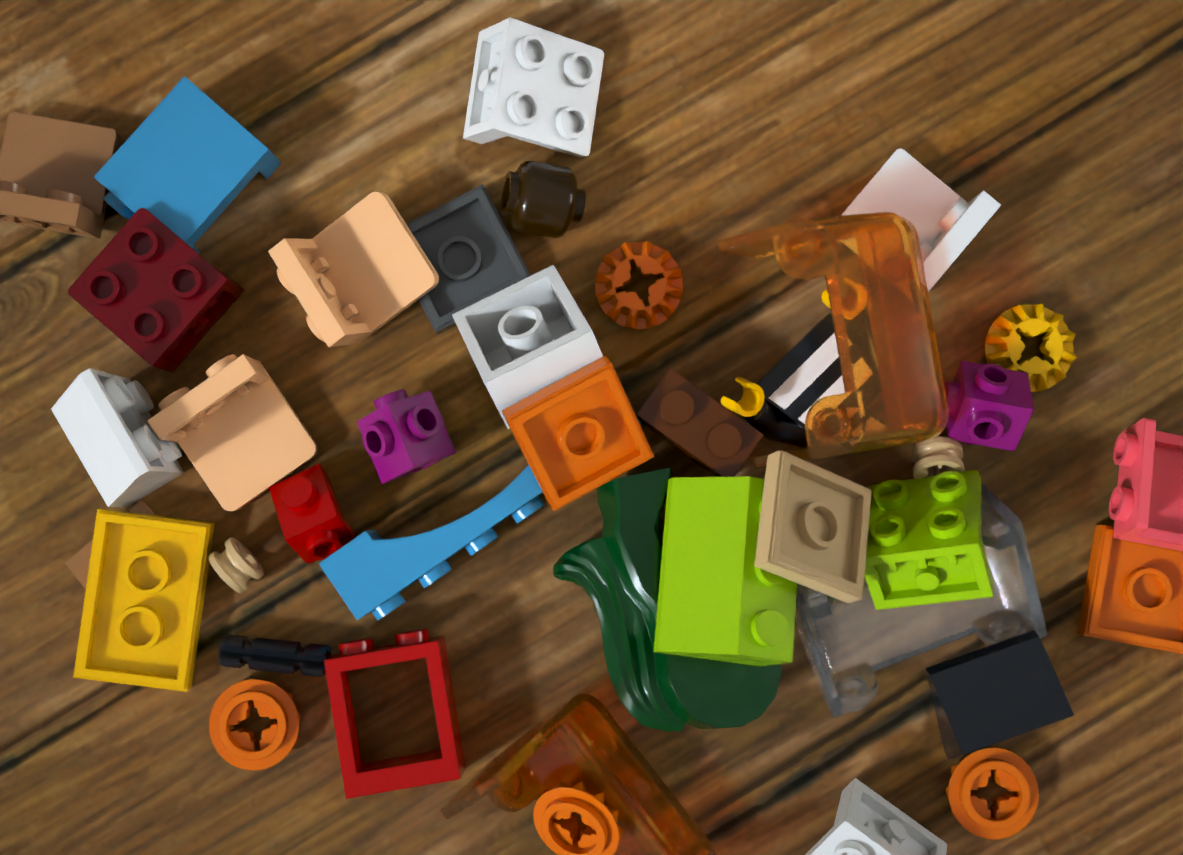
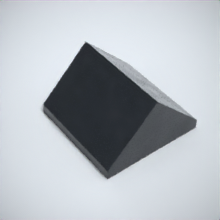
(995, 694)

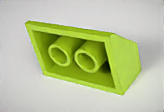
(709, 590)

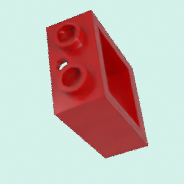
(401, 771)

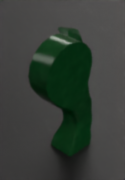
(623, 583)

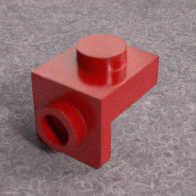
(310, 514)

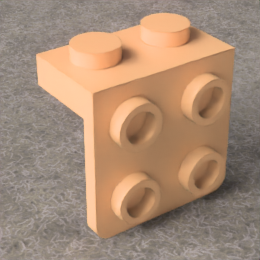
(356, 271)
(236, 430)

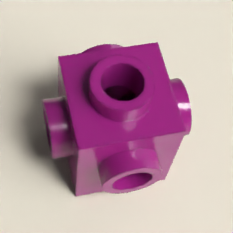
(988, 405)
(405, 434)

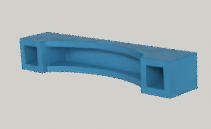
(375, 570)

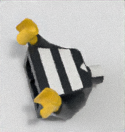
(786, 392)

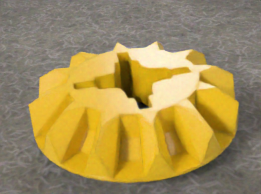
(1005, 347)

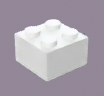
(527, 337)

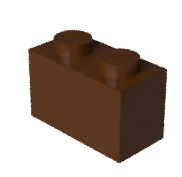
(698, 426)

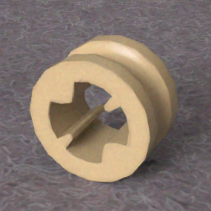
(936, 457)
(236, 565)

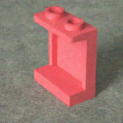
(1149, 486)

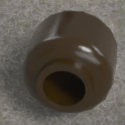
(542, 199)

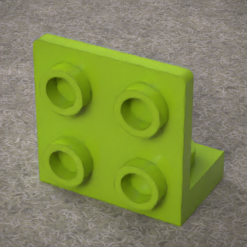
(926, 541)

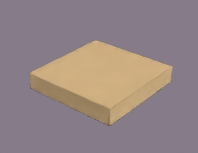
(813, 527)

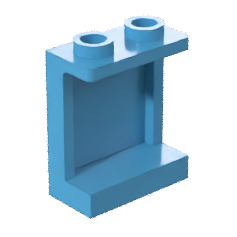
(184, 163)

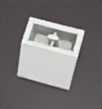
(111, 435)

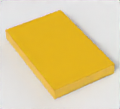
(144, 600)

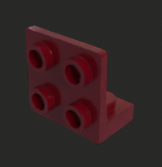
(154, 291)

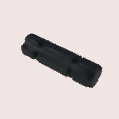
(273, 655)

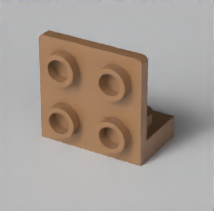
(51, 174)

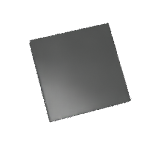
(468, 252)

